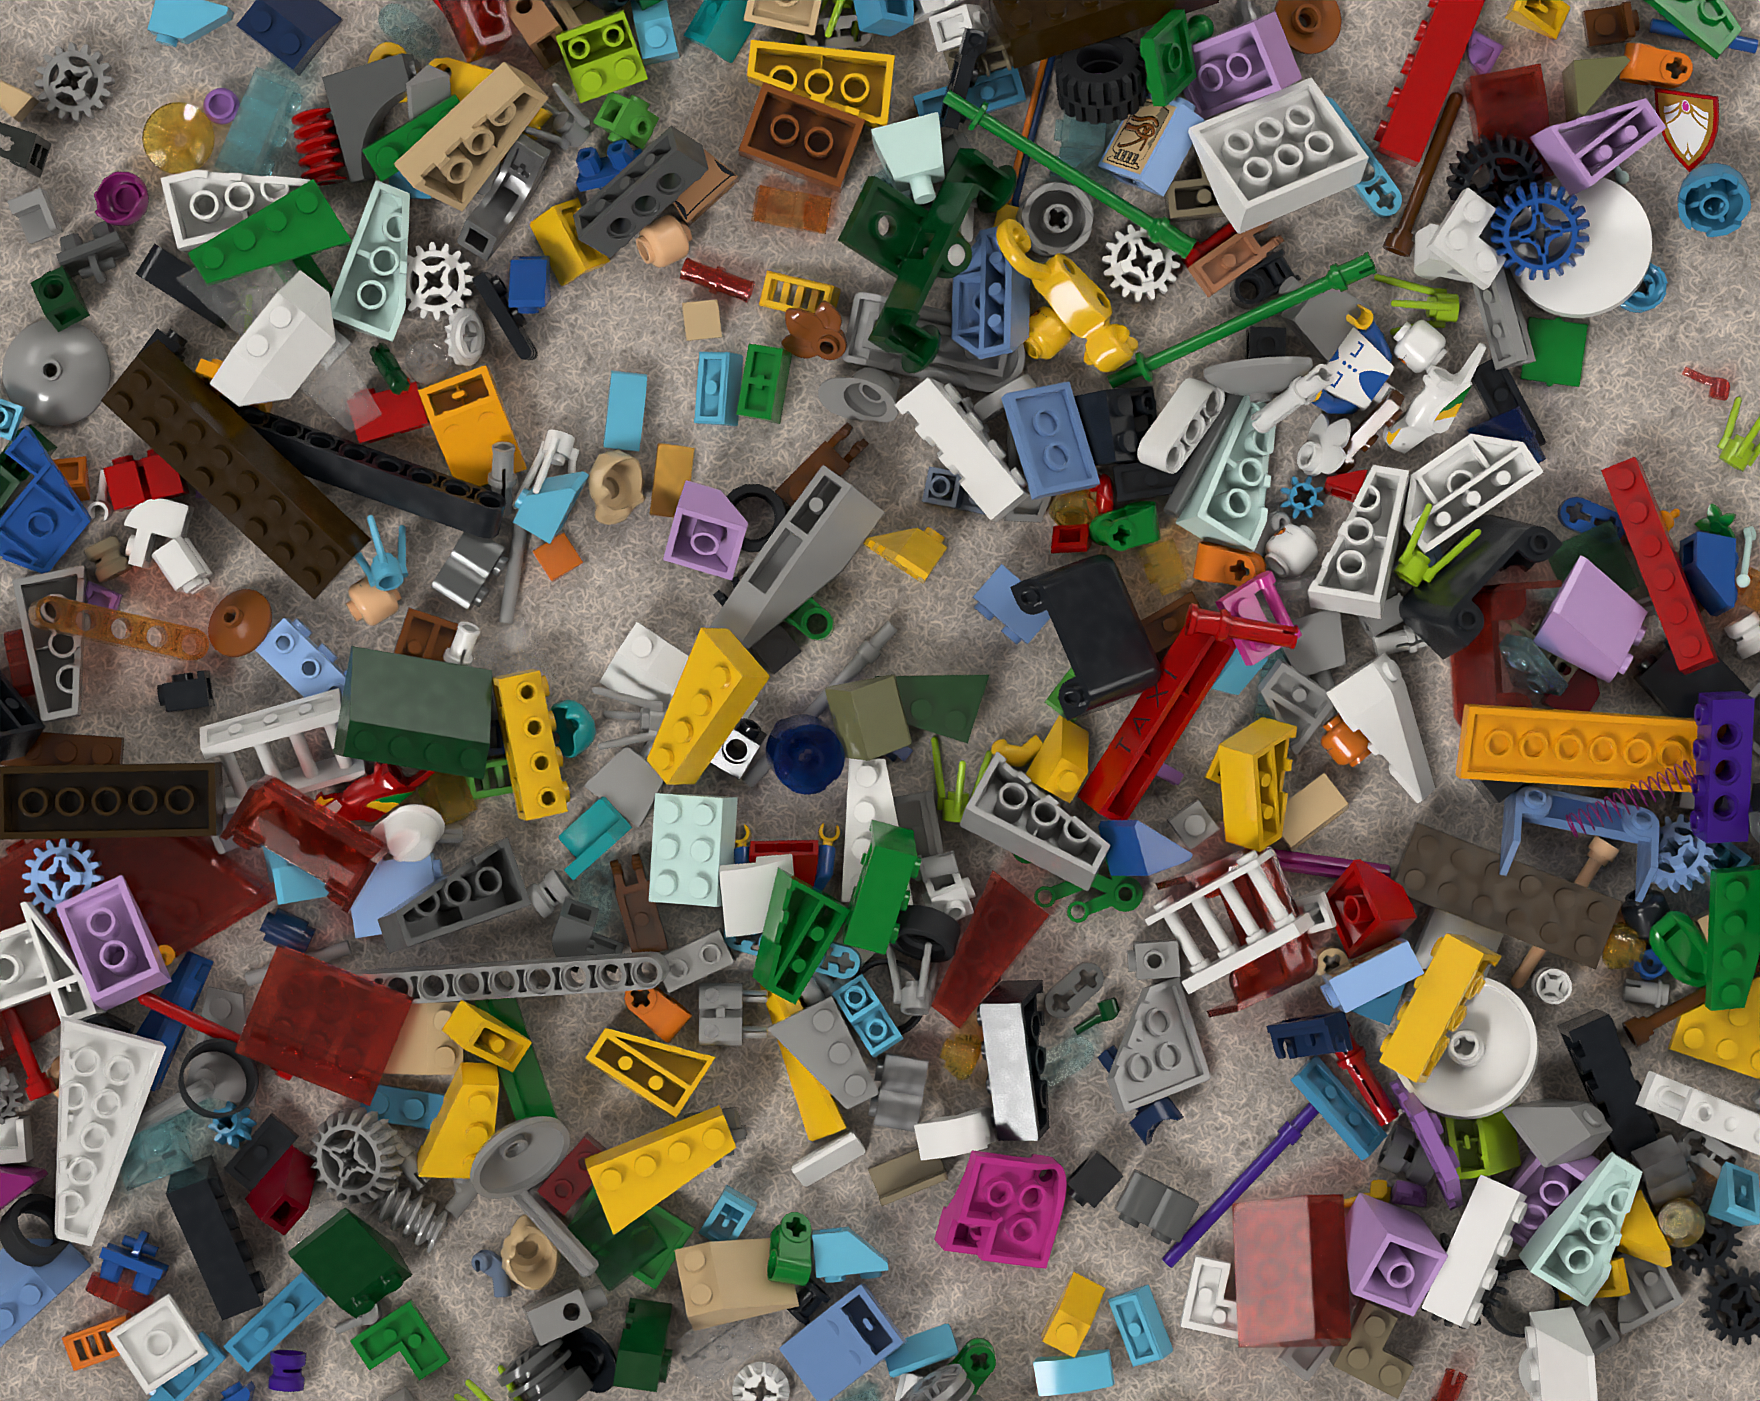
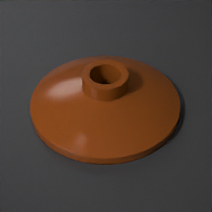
(1321, 28)
(240, 623)

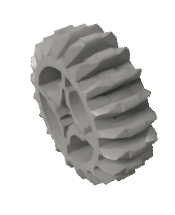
(368, 1151)

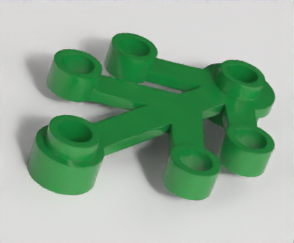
(1104, 884)

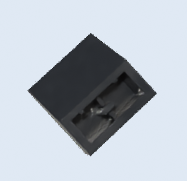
(1116, 422)

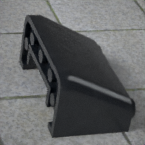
(1443, 608)
(1097, 633)

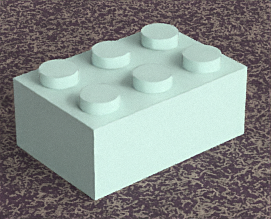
(688, 845)

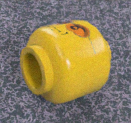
(1046, 334)

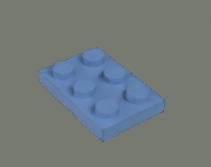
(1050, 440)

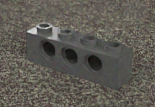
(640, 192)

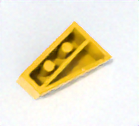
(1253, 781)

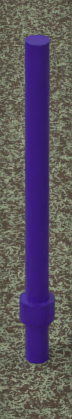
(1288, 1134)

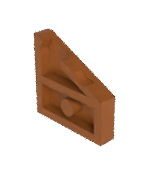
(425, 635)

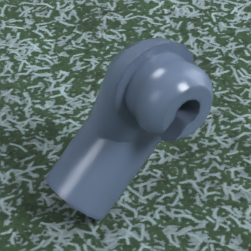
(491, 1264)

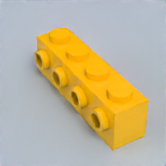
(530, 744)

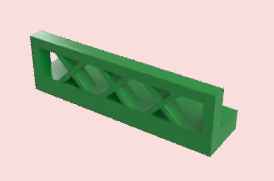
(526, 1085)

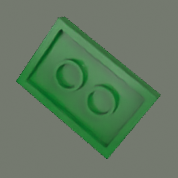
(669, 1227)

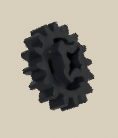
(1706, 1251)
(1735, 1321)

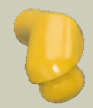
(1017, 755)

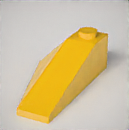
(910, 550)

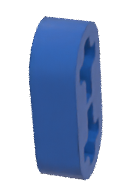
(1590, 509)

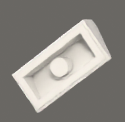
(828, 1158)

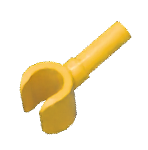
(1378, 1190)

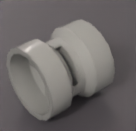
(542, 898)

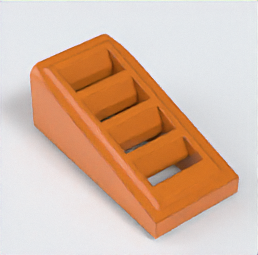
(94, 1330)

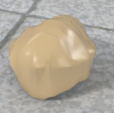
(615, 486)
(529, 1255)

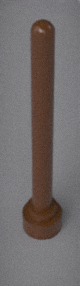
(1401, 238)
(1642, 1028)

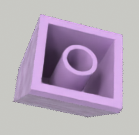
(1592, 623)
(1390, 1254)

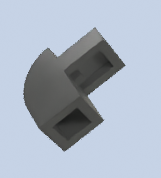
(576, 937)

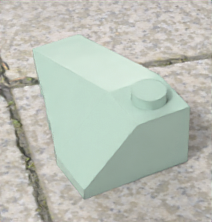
(373, 277)
(1232, 490)
(1580, 1236)

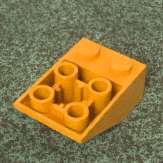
(467, 422)

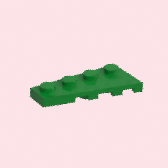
(280, 232)
(1732, 936)

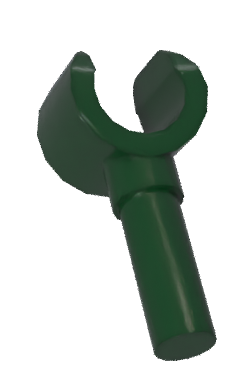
(1108, 1011)

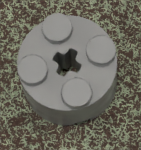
(1075, 221)

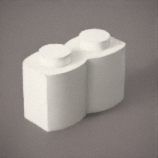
(183, 566)

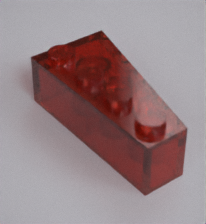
(992, 943)

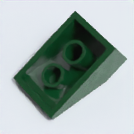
(351, 1262)

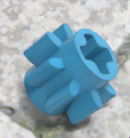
(1298, 507)
(239, 1132)

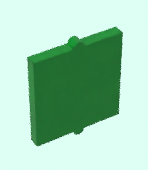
(1557, 352)

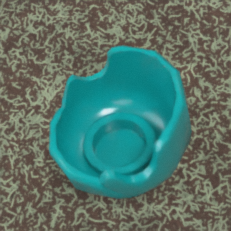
(574, 727)

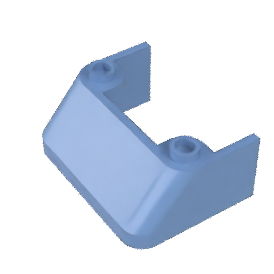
(1550, 809)

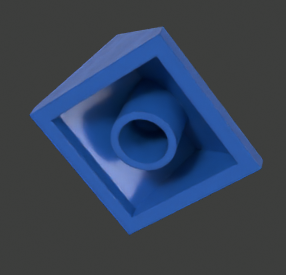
(1139, 849)

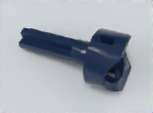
(1149, 1115)

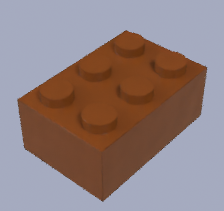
(802, 137)

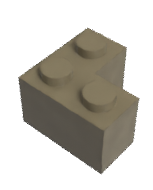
(1192, 199)
(1365, 1352)

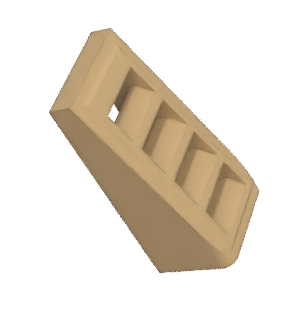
(16, 101)

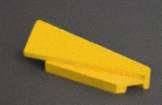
(815, 1102)

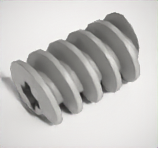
(411, 1215)

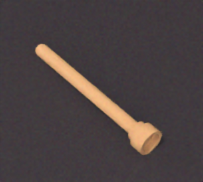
(1599, 855)

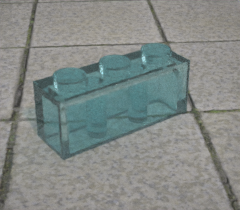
(259, 125)

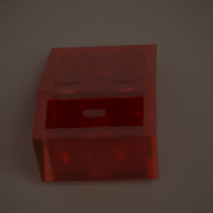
(1509, 103)

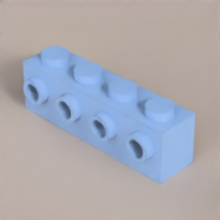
(300, 660)

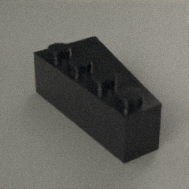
(216, 1238)

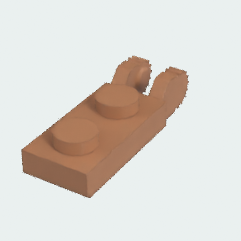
(1231, 259)

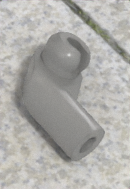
(1274, 522)

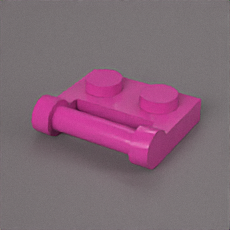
(1244, 604)

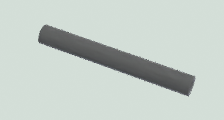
(1201, 457)

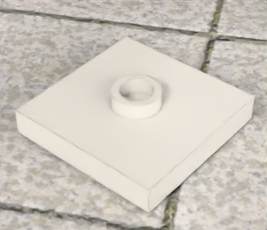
(157, 1343)

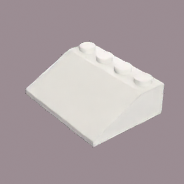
(1277, 155)
(1561, 1357)

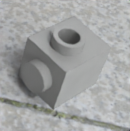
(1154, 959)

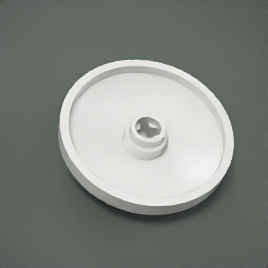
(1612, 261)
(1486, 1060)

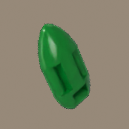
(1680, 948)

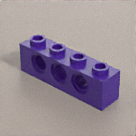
(1731, 819)

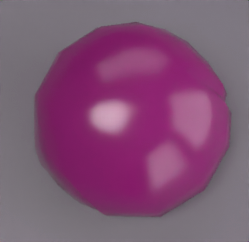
(121, 199)

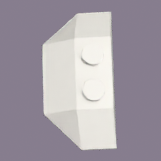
(279, 345)
(1466, 485)

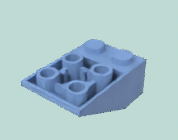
(843, 1344)

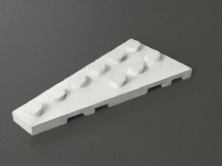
(101, 1098)

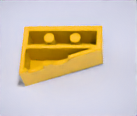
(650, 1069)
(462, 1123)

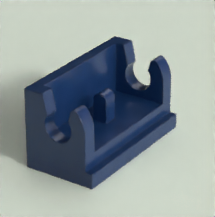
(1311, 1035)

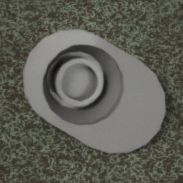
(864, 396)

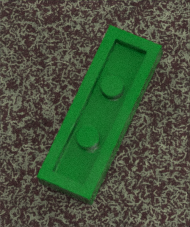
(390, 147)

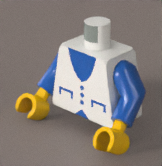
(1358, 368)

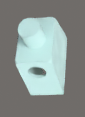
(912, 155)

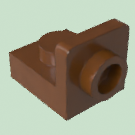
(1610, 25)

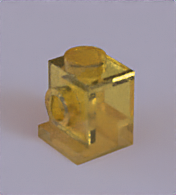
(1163, 566)

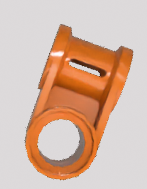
(1650, 64)
(1223, 564)
(661, 1014)

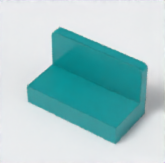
(720, 27)
(593, 835)

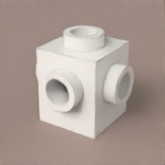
(950, 895)

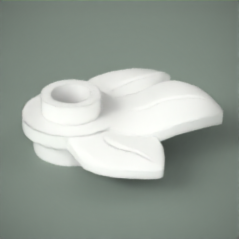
(1324, 446)

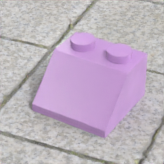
(706, 532)

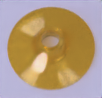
(160, 136)

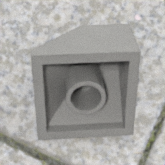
(1559, 1128)

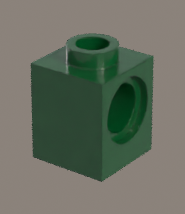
(60, 298)

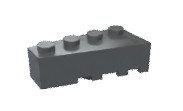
(465, 896)

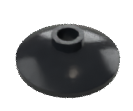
(593, 1355)

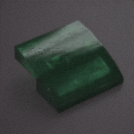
(1601, 548)
(619, 1253)

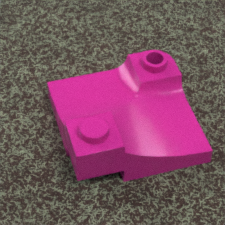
(1005, 1209)

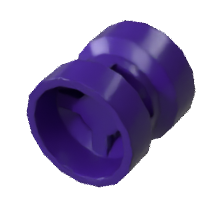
(287, 1370)

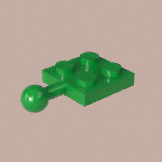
(1170, 55)

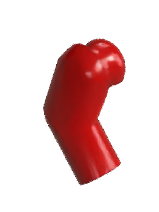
(1104, 494)

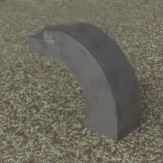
(506, 200)

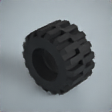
(1107, 95)

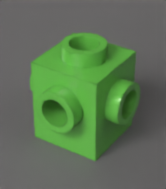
(626, 119)

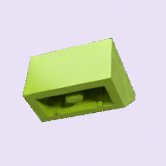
(601, 56)
(1482, 1144)

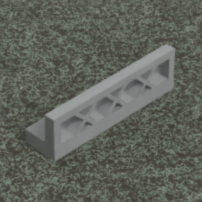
(1503, 316)

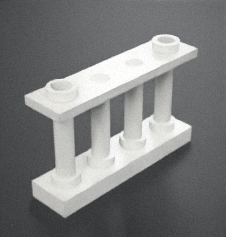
(275, 723)
(1230, 955)
(1701, 1111)

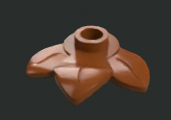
(811, 330)

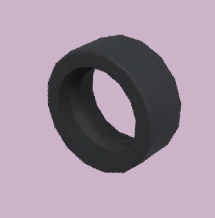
(771, 498)
(923, 925)
(16, 1244)

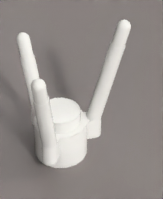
(554, 450)

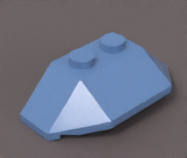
(990, 302)
(31, 1288)

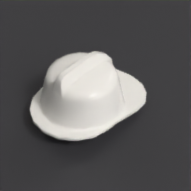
(410, 832)

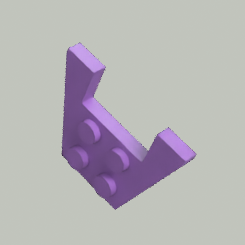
(1428, 1130)

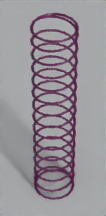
(1573, 829)

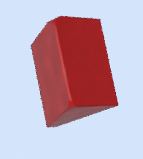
(1345, 485)
(1070, 538)

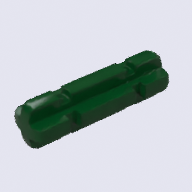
(389, 368)

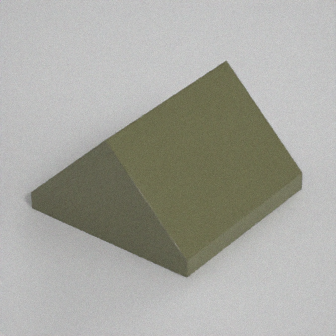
(1587, 80)
(869, 717)

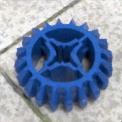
(1556, 230)

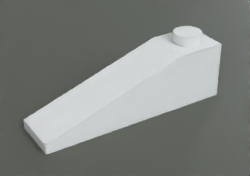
(210, 202)
(648, 667)
(1380, 707)

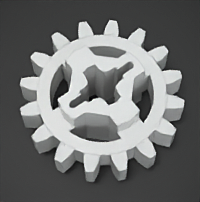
(445, 267)
(1125, 267)

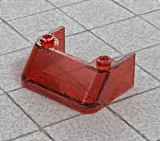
(1477, 668)
(308, 837)
(1274, 970)

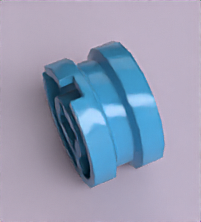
(1654, 294)

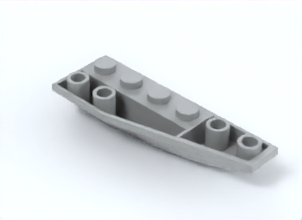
(800, 556)

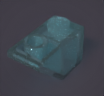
(1079, 143)

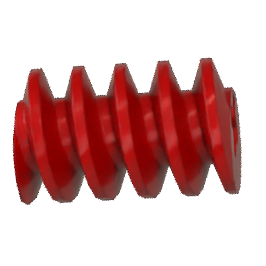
(317, 147)

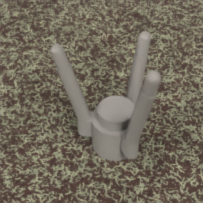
(570, 127)
(649, 717)
(917, 995)

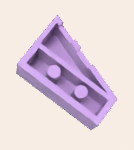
(1596, 144)

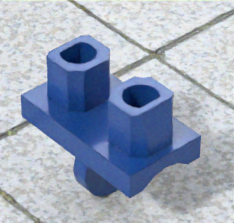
(597, 171)
(117, 1258)

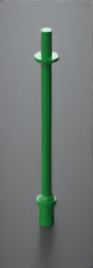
(1157, 229)
(1336, 278)

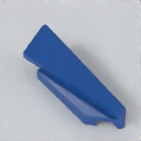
(183, 991)

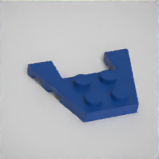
(44, 515)

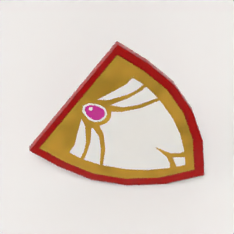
(1690, 124)

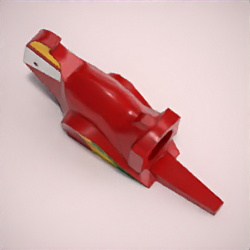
(374, 793)

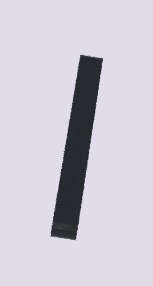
(380, 475)

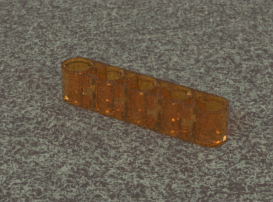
(136, 625)

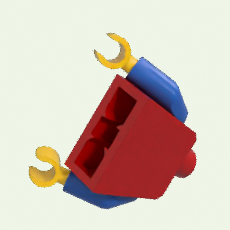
(810, 861)

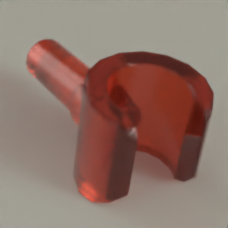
(1718, 386)

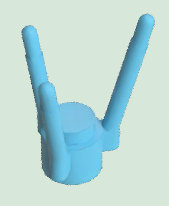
(385, 571)

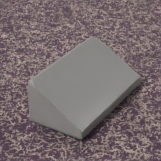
(427, 90)

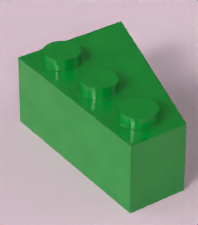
(881, 888)
(795, 935)

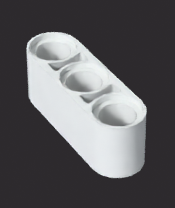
(1181, 425)

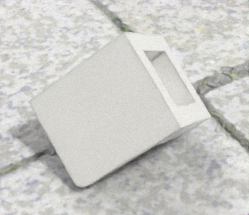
(16, 1140)

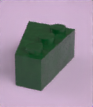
(942, 702)
(642, 1351)

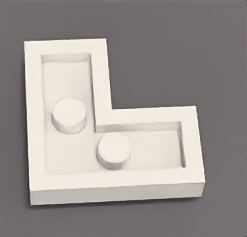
(1459, 241)
(1205, 1303)

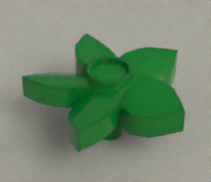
(1716, 522)

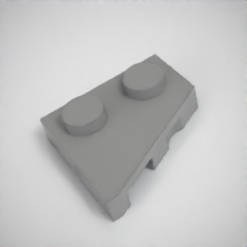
(1295, 701)
(1649, 1296)

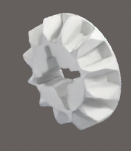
(466, 350)
(751, 1376)

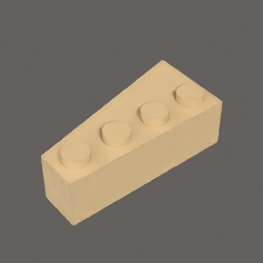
(473, 137)

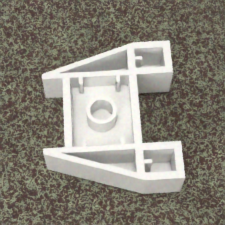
(41, 962)

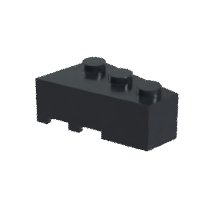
(18, 723)

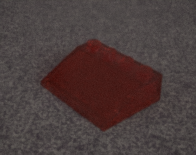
(324, 1024)
(1291, 1272)

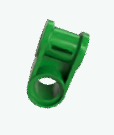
(1127, 526)
(802, 615)
(790, 1250)
(978, 1371)

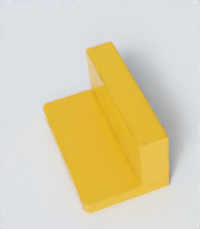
(559, 240)

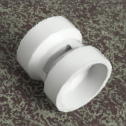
(1746, 633)
(1556, 989)

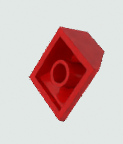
(1368, 908)

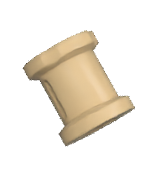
(1329, 951)

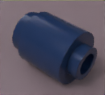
(287, 930)

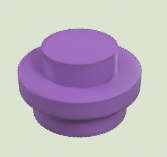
(221, 106)

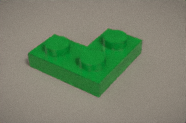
(404, 1332)

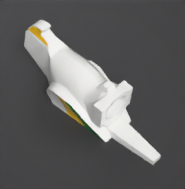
(1434, 405)

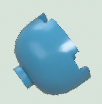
(1714, 199)

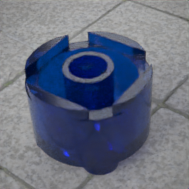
(817, 769)

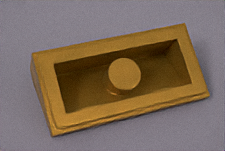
(671, 471)

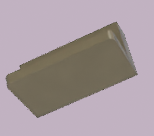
(906, 1176)

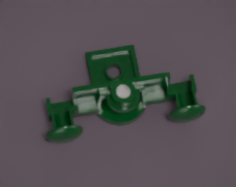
(922, 246)

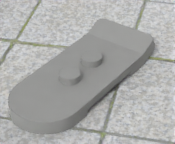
(950, 365)

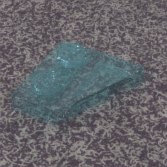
(1530, 667)

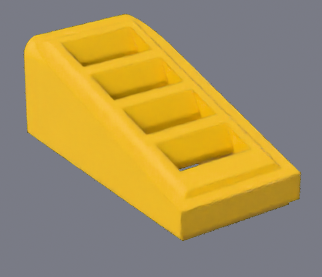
(770, 284)

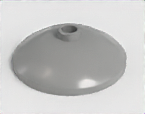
(1258, 376)
(80, 377)
(519, 1156)

